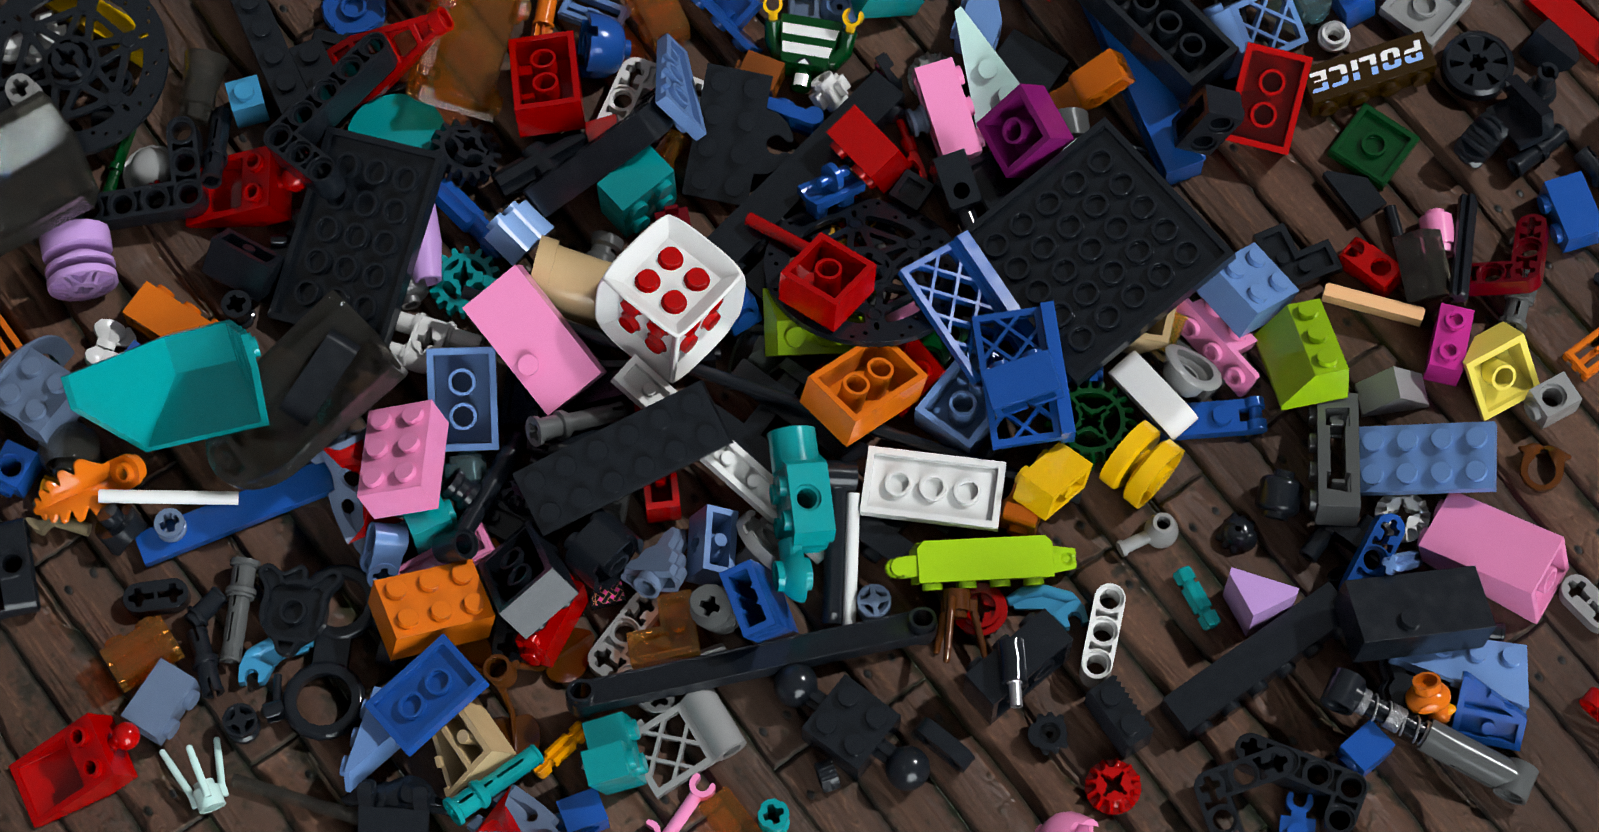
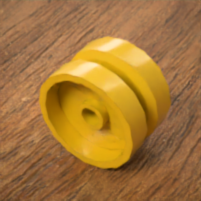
(1141, 464)

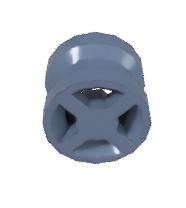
(874, 596)

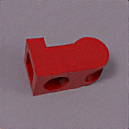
(1371, 267)

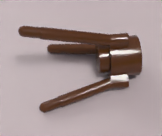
(955, 606)

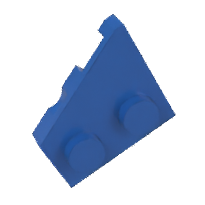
(1487, 715)

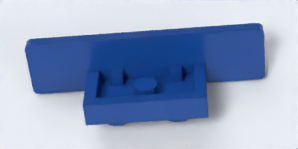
(733, 17)

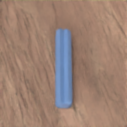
(1401, 562)

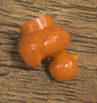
(1430, 697)

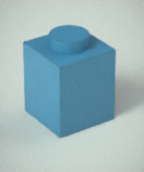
(247, 101)

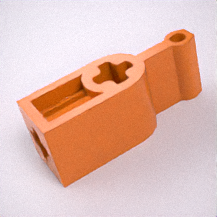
(1095, 82)

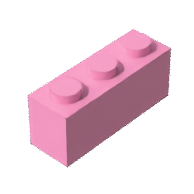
(948, 108)

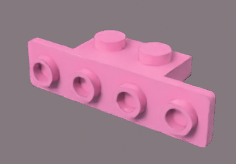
(1219, 344)

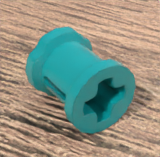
(780, 810)

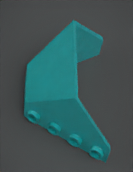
(174, 388)

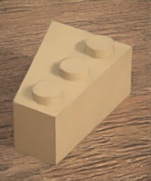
(470, 747)

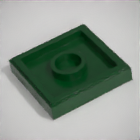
(1373, 146)

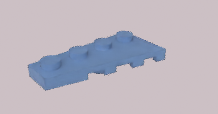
(1497, 664)

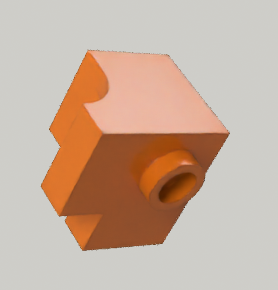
(1017, 518)

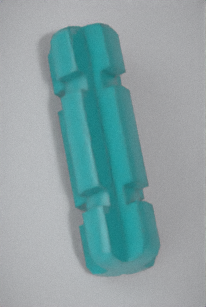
(1196, 598)

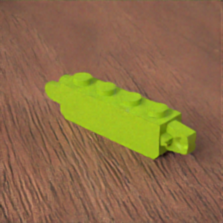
(982, 560)

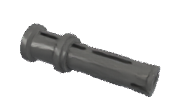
(563, 424)
(240, 594)

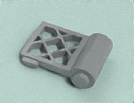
(711, 728)

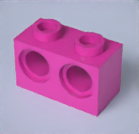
(1448, 344)

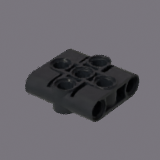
(19, 589)

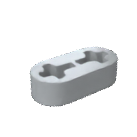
(1577, 605)

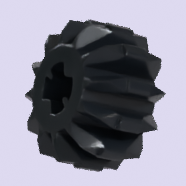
(1480, 140)

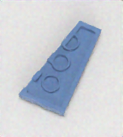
(676, 88)

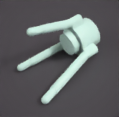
(207, 794)

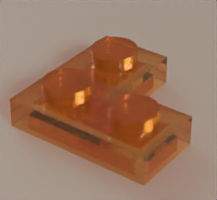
(671, 641)

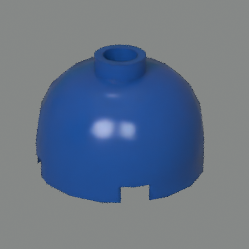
(602, 46)

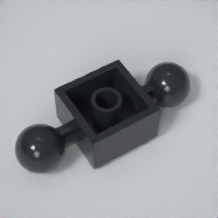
(851, 727)

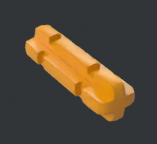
(560, 750)

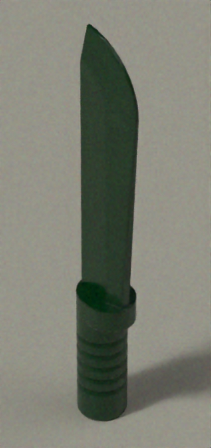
(117, 166)

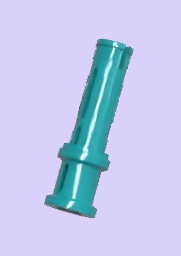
(479, 793)

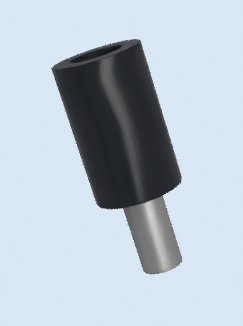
(1013, 668)

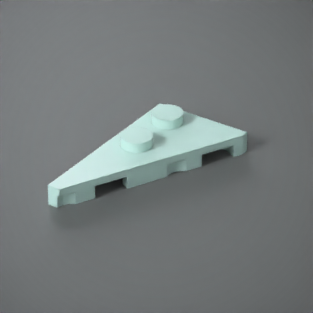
(985, 71)

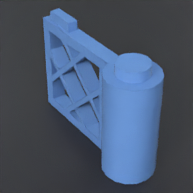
(1231, 24)

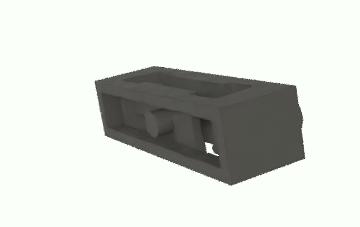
(1342, 501)

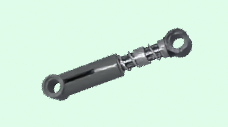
(1507, 776)

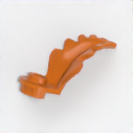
(80, 490)

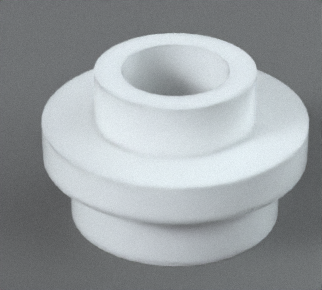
(1337, 29)

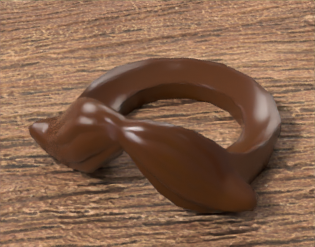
(1558, 458)

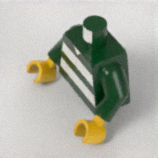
(809, 44)

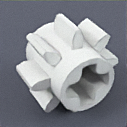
(829, 90)

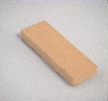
(1373, 304)

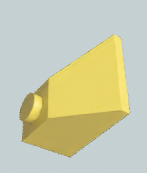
(1499, 369)

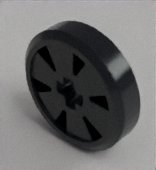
(1467, 81)

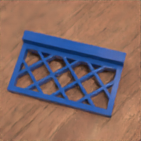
(987, 287)
(1048, 338)

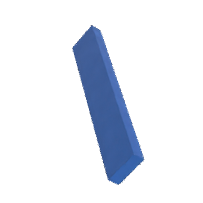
(254, 507)

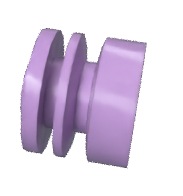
(79, 260)

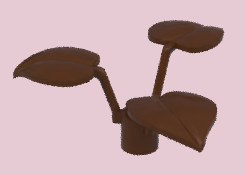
(502, 673)

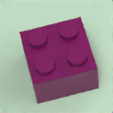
(1025, 131)

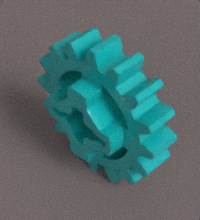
(455, 272)

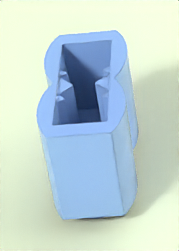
(517, 230)

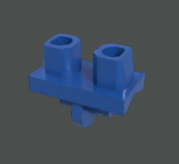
(831, 188)

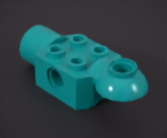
(798, 480)

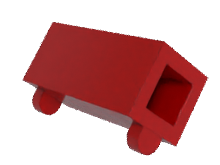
(546, 645)

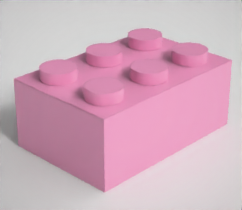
(403, 459)

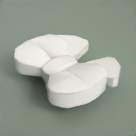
(109, 335)

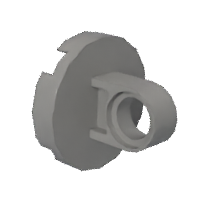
(758, 540)

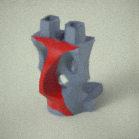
(345, 456)
(512, 812)

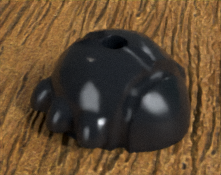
(1237, 541)
(1045, 724)

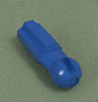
(465, 215)

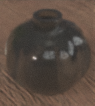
(67, 445)

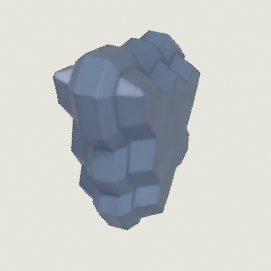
(659, 566)

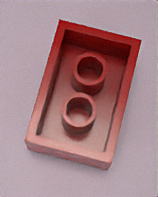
(546, 83)
(1271, 96)

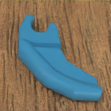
(1056, 601)
(263, 660)

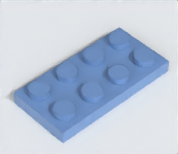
(1428, 458)

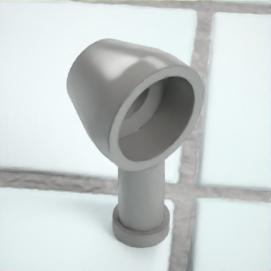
(1151, 535)

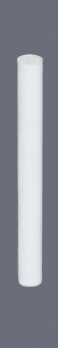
(168, 497)
(851, 558)

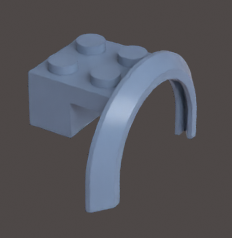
(33, 387)

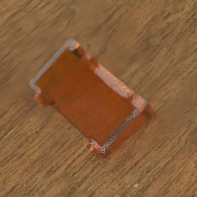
(466, 62)

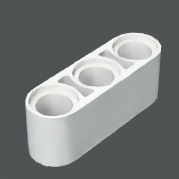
(1153, 395)
(1106, 620)

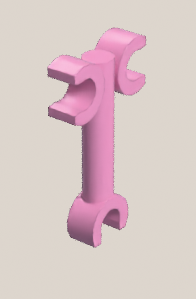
(686, 808)

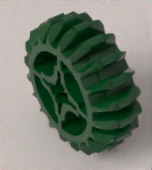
(1108, 408)

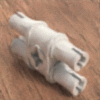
(422, 332)

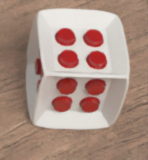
(670, 297)

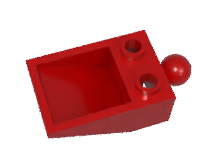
(251, 194)
(76, 767)

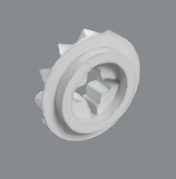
(1414, 505)

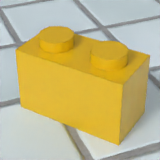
(1051, 480)

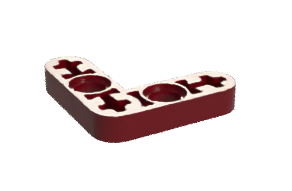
(1513, 272)

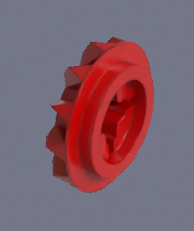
(994, 601)
(1114, 802)

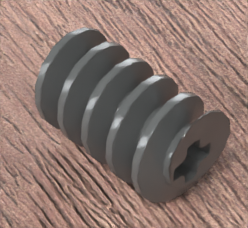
(702, 604)

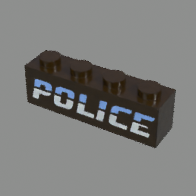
(1368, 74)

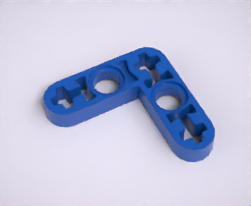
(1357, 568)

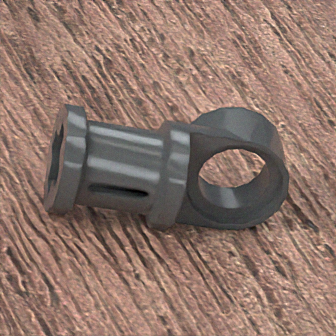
(1521, 303)

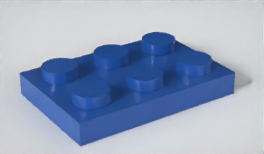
(426, 695)

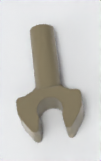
(42, 527)

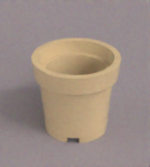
(569, 279)

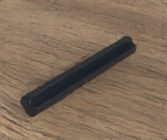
(1463, 248)

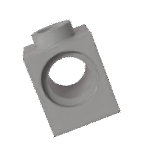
(1561, 391)

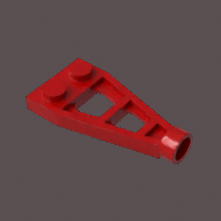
(440, 23)

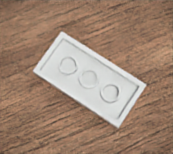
(933, 488)

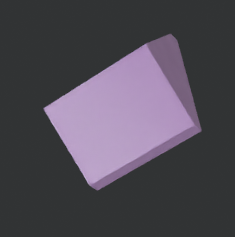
(1256, 599)

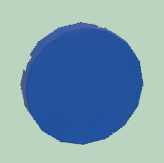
(353, 15)

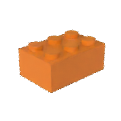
(862, 390)
(426, 603)

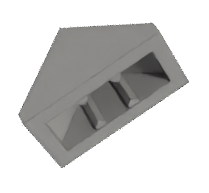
(1391, 392)

